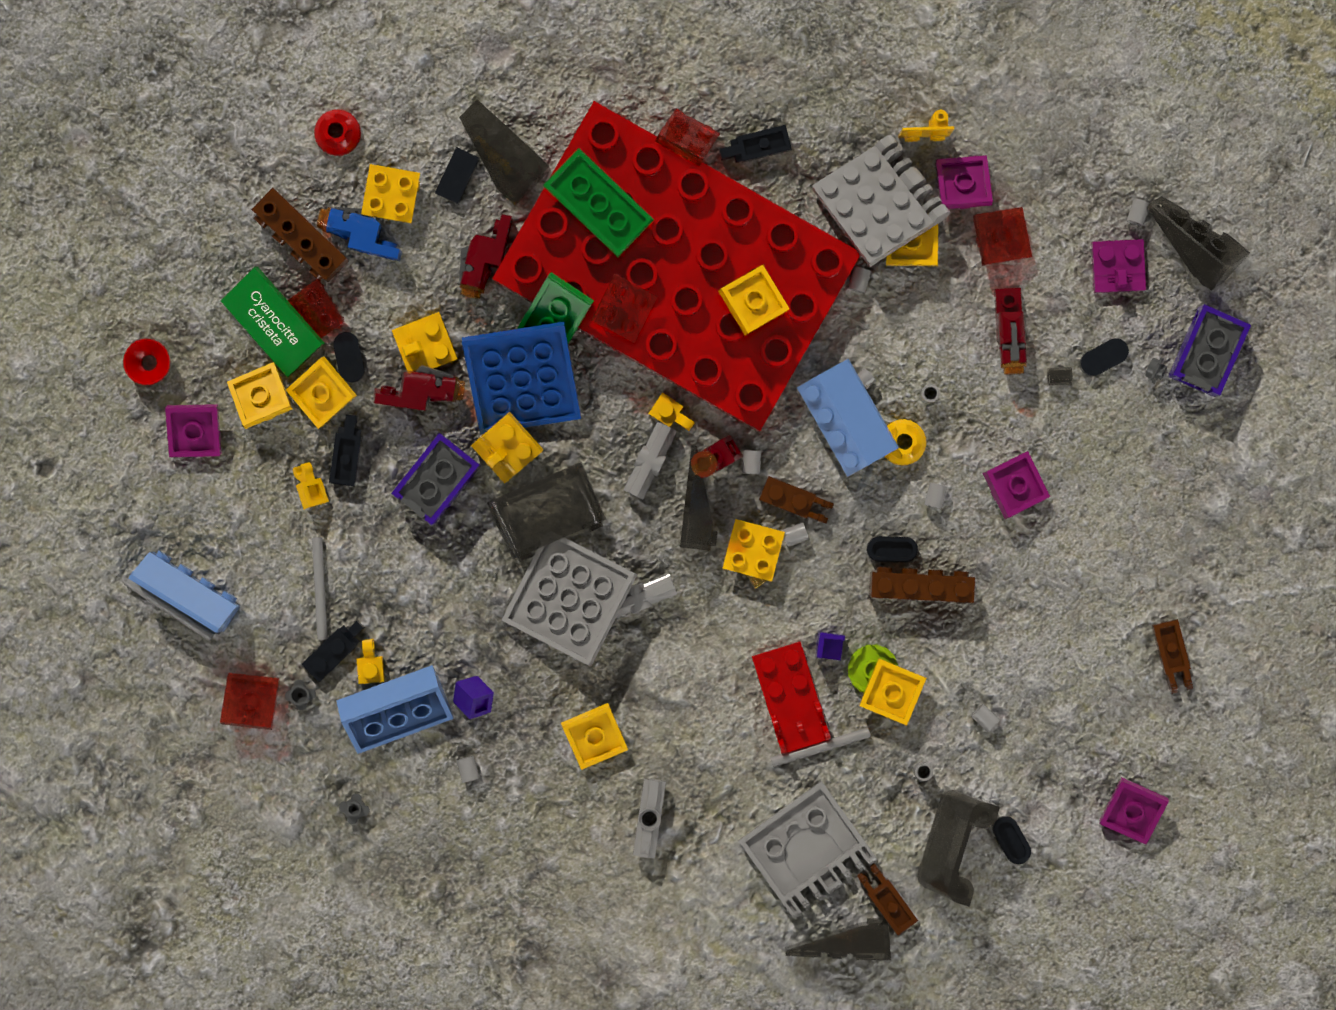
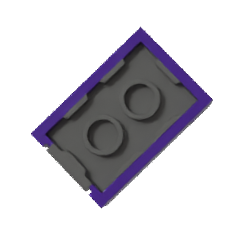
(1209, 350)
(436, 479)

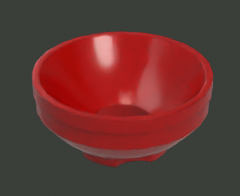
(346, 142)
(134, 357)

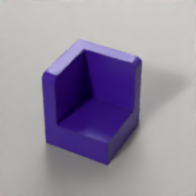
(829, 646)
(473, 697)

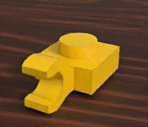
(668, 411)
(310, 489)
(370, 667)

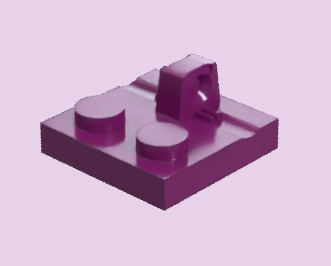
(964, 182)
(1118, 266)
(193, 430)
(1016, 485)
(1133, 810)

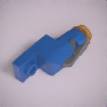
(361, 229)

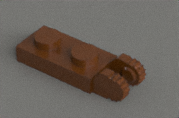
(793, 499)
(1172, 653)
(889, 902)

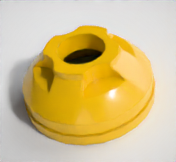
(918, 446)

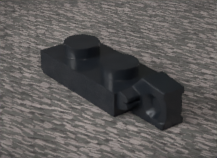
(757, 145)
(346, 453)
(333, 651)

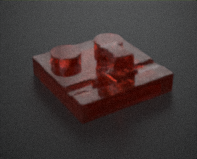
(687, 137)
(1002, 236)
(250, 701)

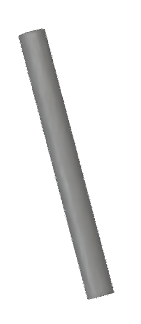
(319, 584)
(171, 610)
(820, 747)

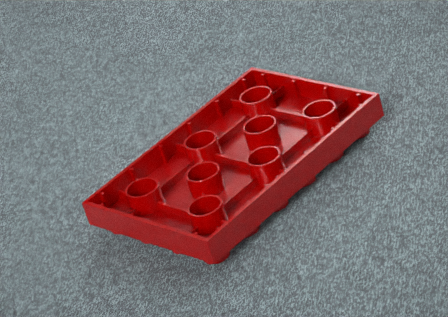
(700, 241)

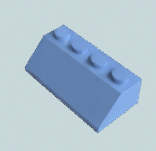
(847, 417)
(185, 591)
(394, 709)

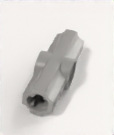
(650, 460)
(644, 595)
(646, 834)

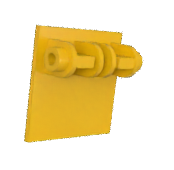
(937, 129)
(390, 193)
(753, 550)

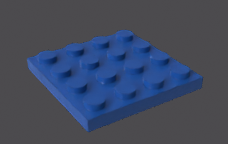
(522, 374)

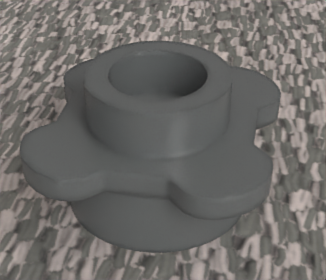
(1156, 369)
(299, 687)
(353, 816)

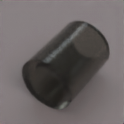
(1059, 376)

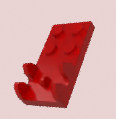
(791, 697)

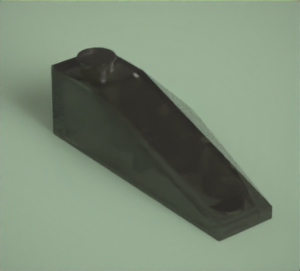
(507, 158)
(1203, 251)
(697, 520)
(864, 940)

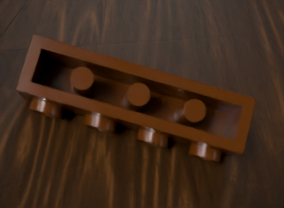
(300, 235)
(922, 587)

